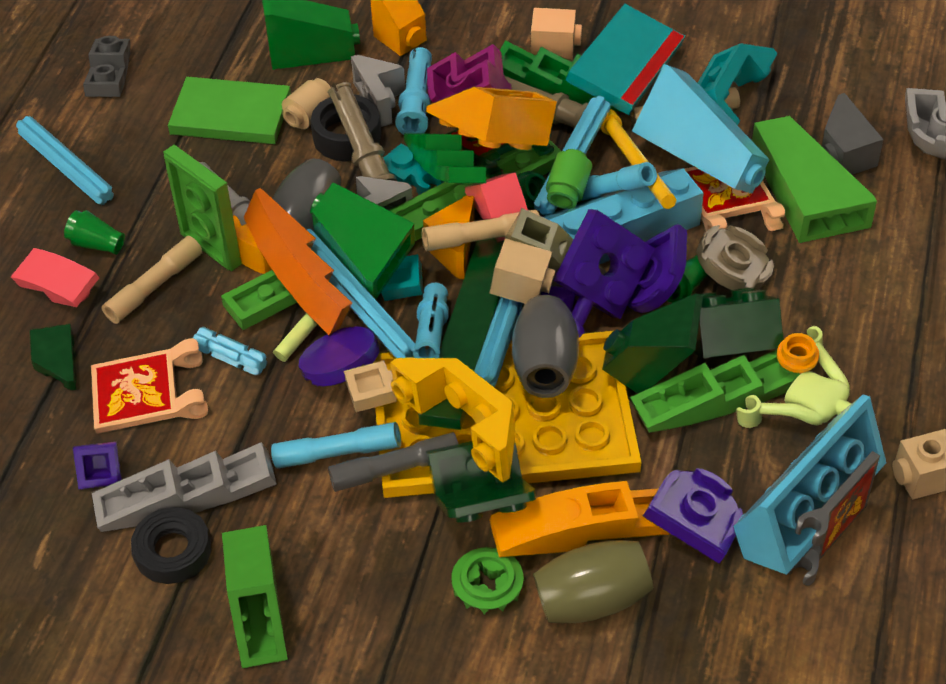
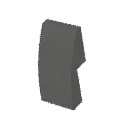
(107, 67)

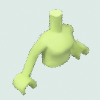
(808, 397)

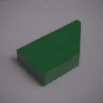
(54, 353)

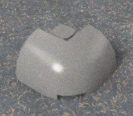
(927, 120)

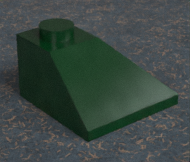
(653, 344)

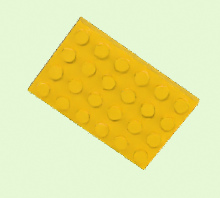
(556, 438)

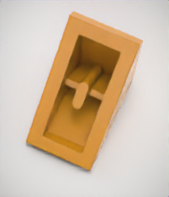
(454, 258)

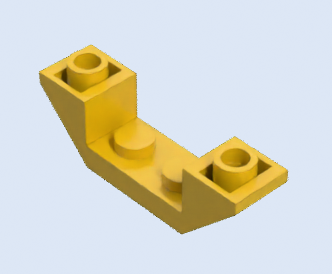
(432, 380)

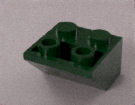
(738, 323)

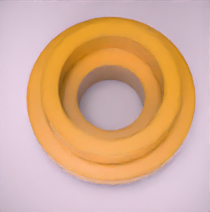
(800, 345)

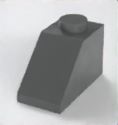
(851, 137)

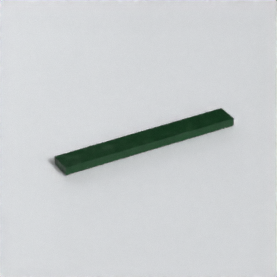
(468, 326)

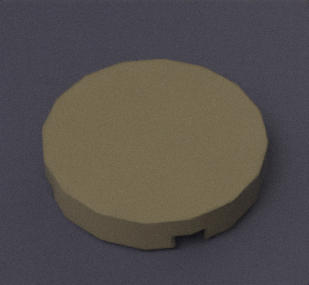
(734, 258)

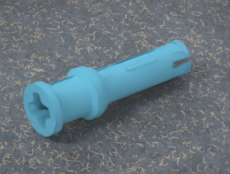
(415, 98)

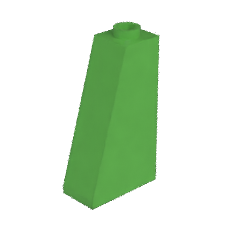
(810, 183)

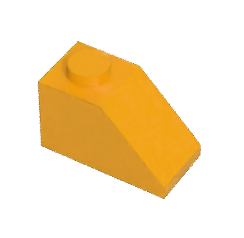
(398, 24)

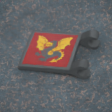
(836, 515)

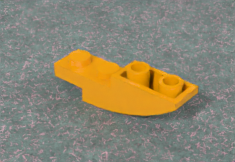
(573, 518)

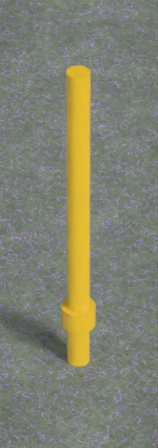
(613, 126)

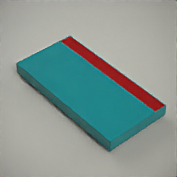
(625, 58)

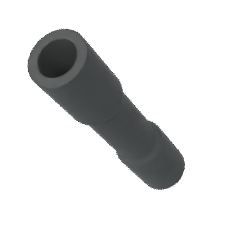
(369, 468)

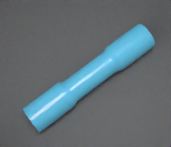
(624, 179)
(360, 441)

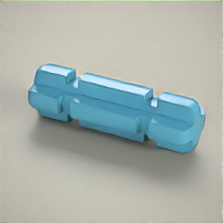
(230, 351)

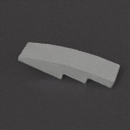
(192, 486)

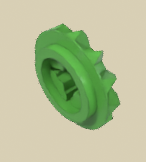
(467, 578)

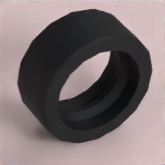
(338, 145)

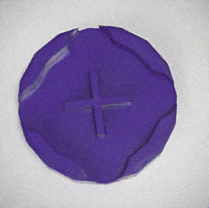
(335, 353)

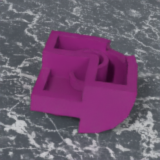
(456, 75)

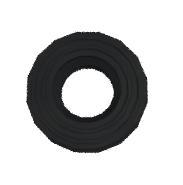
(175, 568)

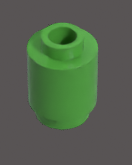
(568, 178)

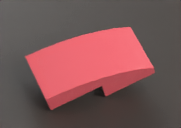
(56, 276)

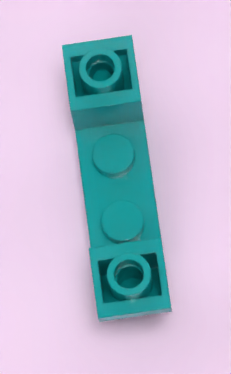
(737, 64)

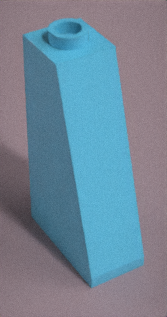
(697, 130)

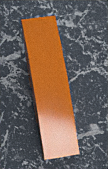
(289, 253)

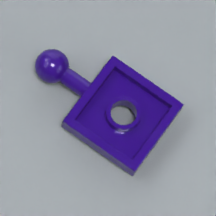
(581, 270)

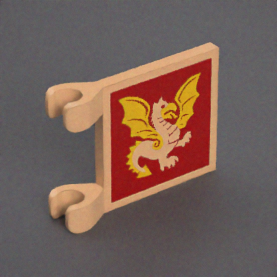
(723, 201)
(144, 389)

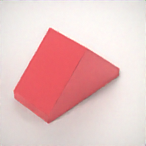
(497, 197)

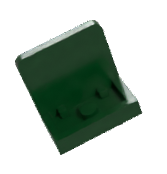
(467, 491)

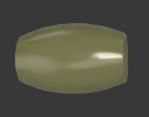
(593, 581)

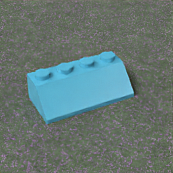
(639, 209)
(769, 526)

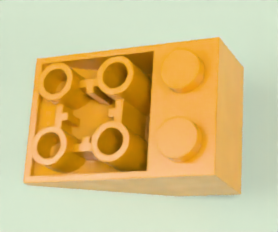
(498, 116)

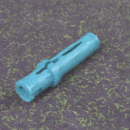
(426, 309)

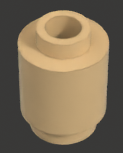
(301, 103)

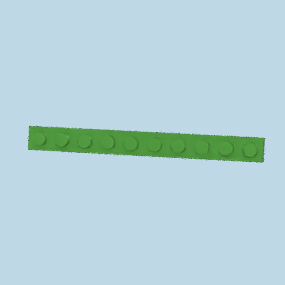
(268, 296)

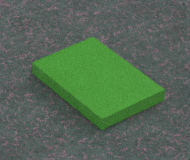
(229, 110)
(203, 207)

